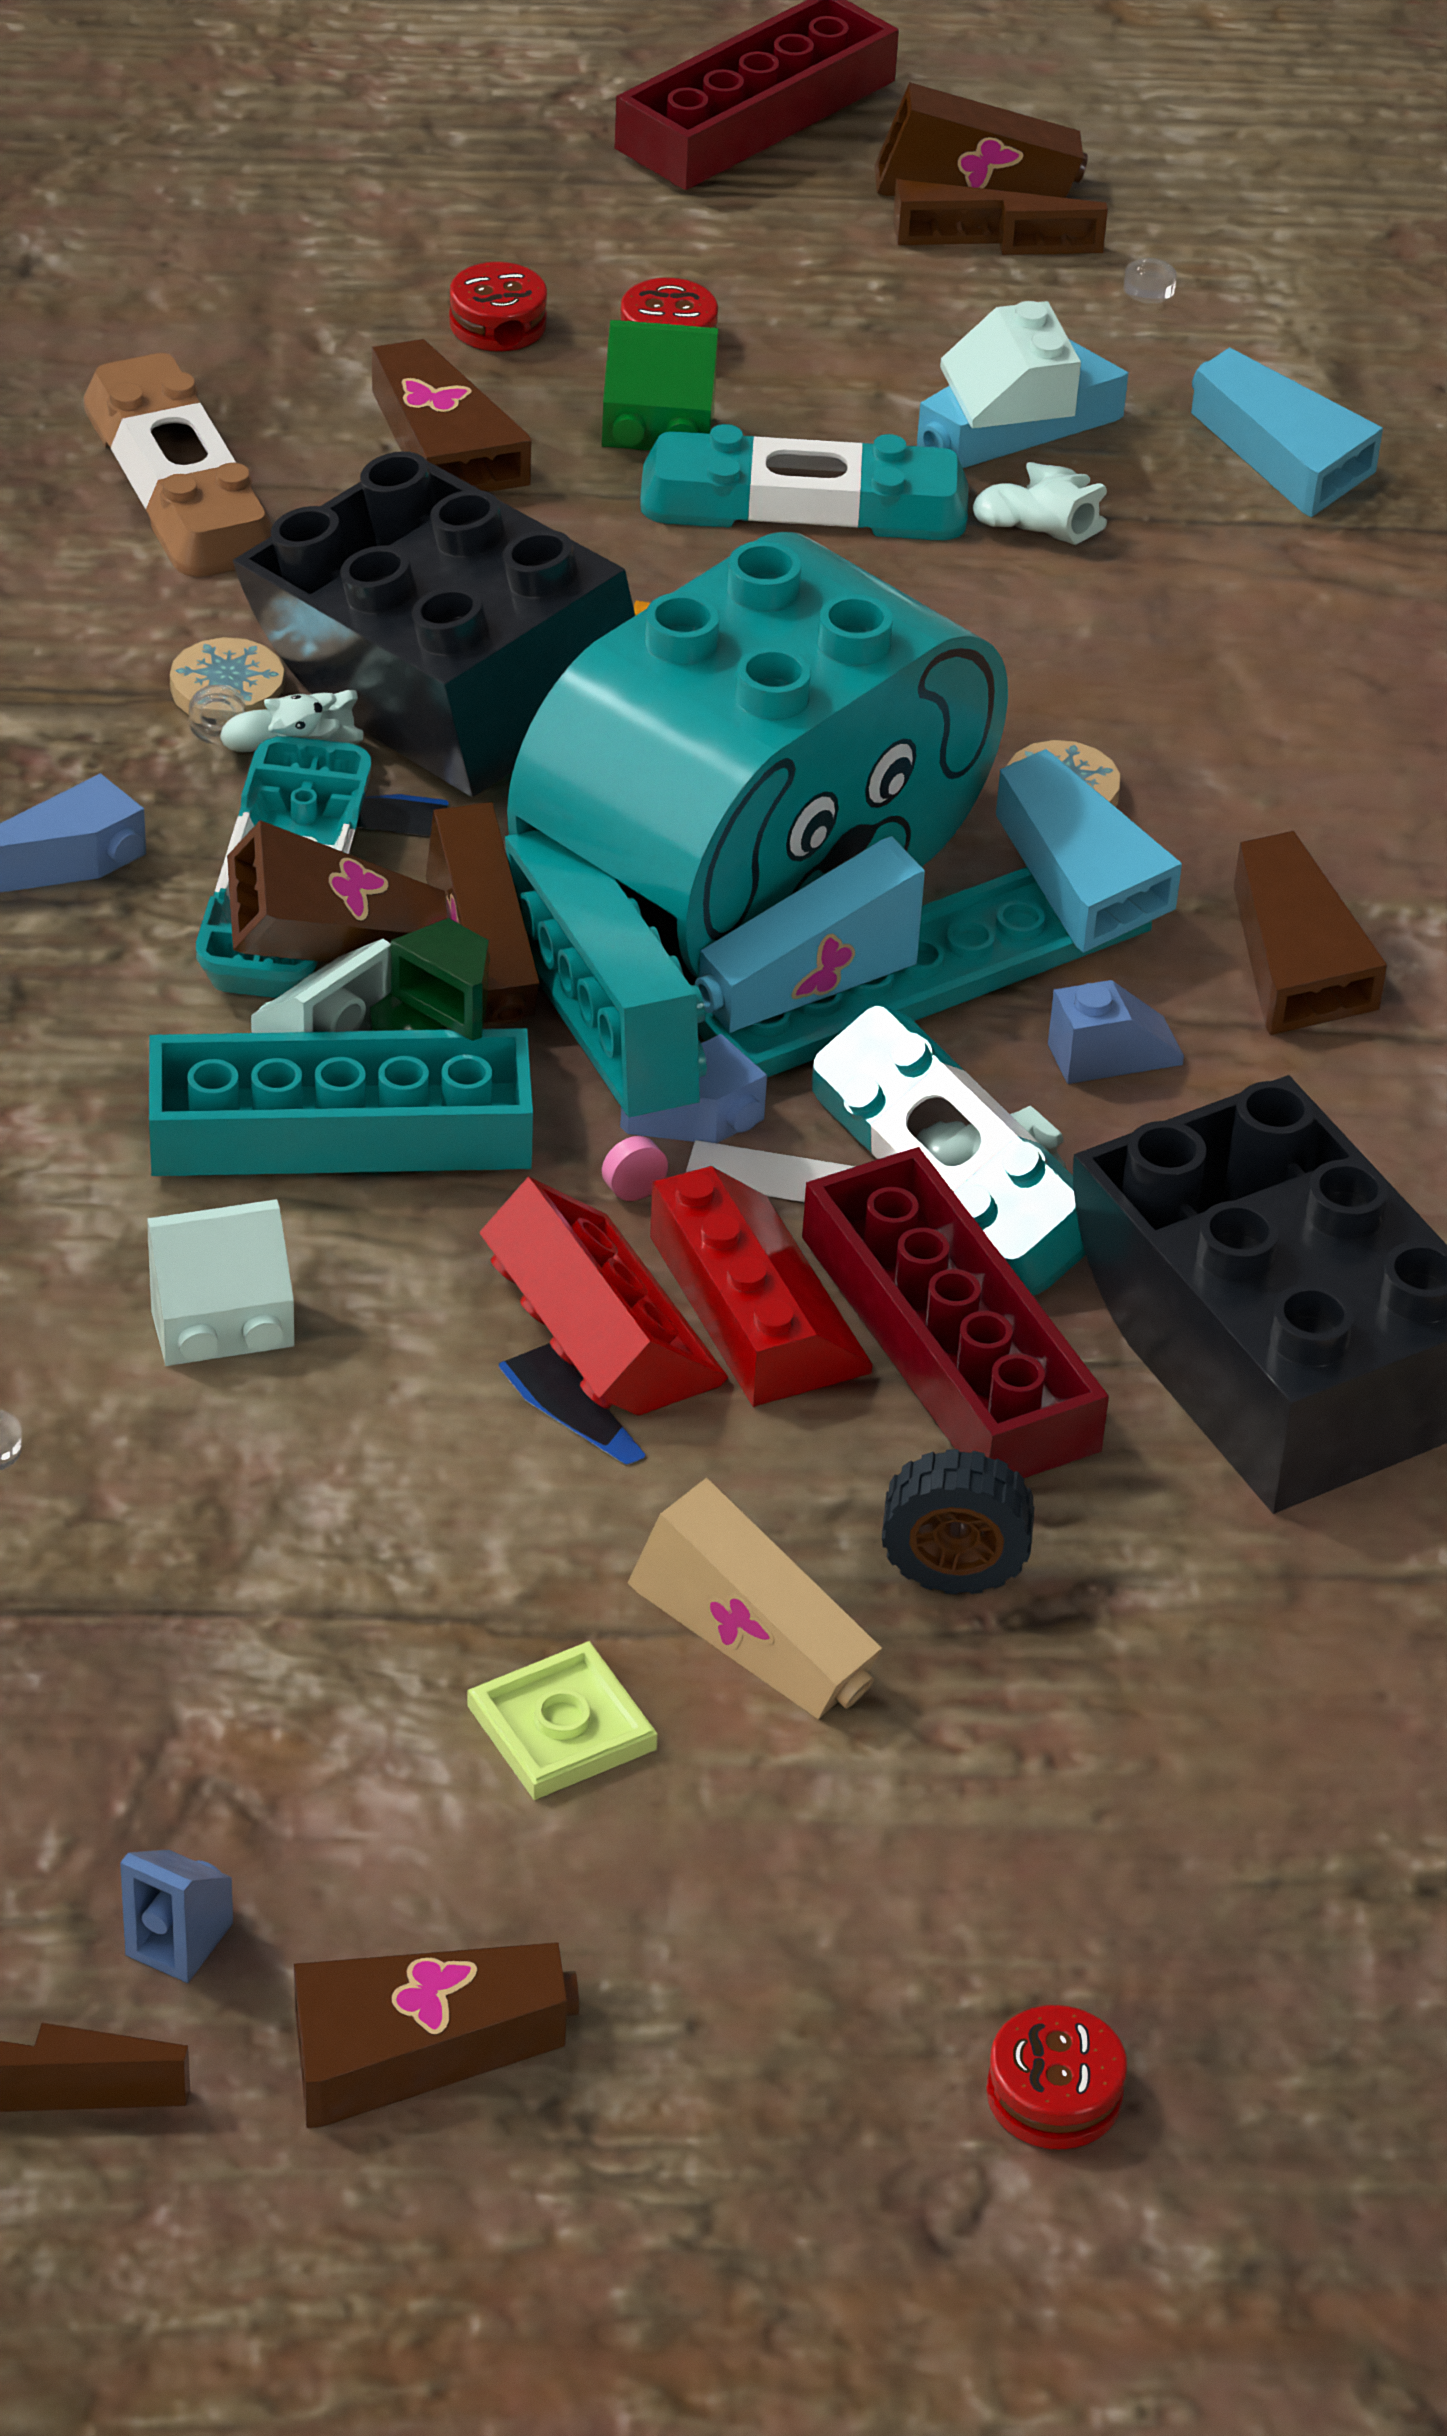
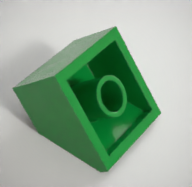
(657, 382)

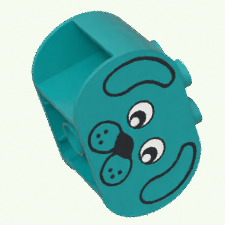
(761, 736)

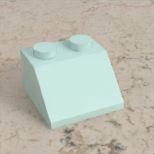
(1014, 367)
(332, 997)
(220, 1282)

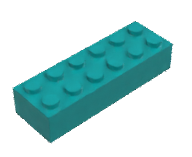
(609, 976)
(339, 1102)

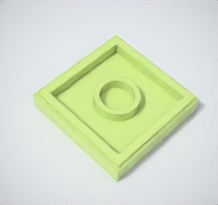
(562, 1720)

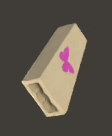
(753, 1602)

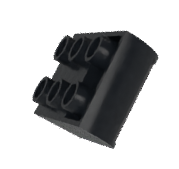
(433, 611)
(1272, 1288)

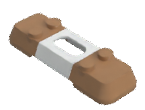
(196, 510)

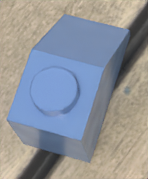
(1107, 1033)
(729, 1100)
(173, 1910)

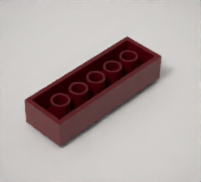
(755, 90)
(953, 1314)

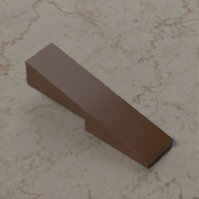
(1014, 220)
(91, 2071)

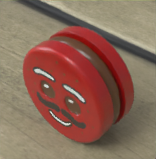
(670, 302)
(498, 306)
(1056, 2077)

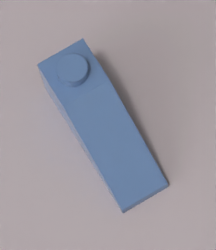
(72, 837)

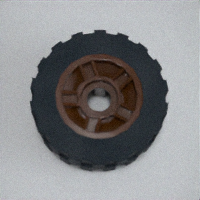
(958, 1522)

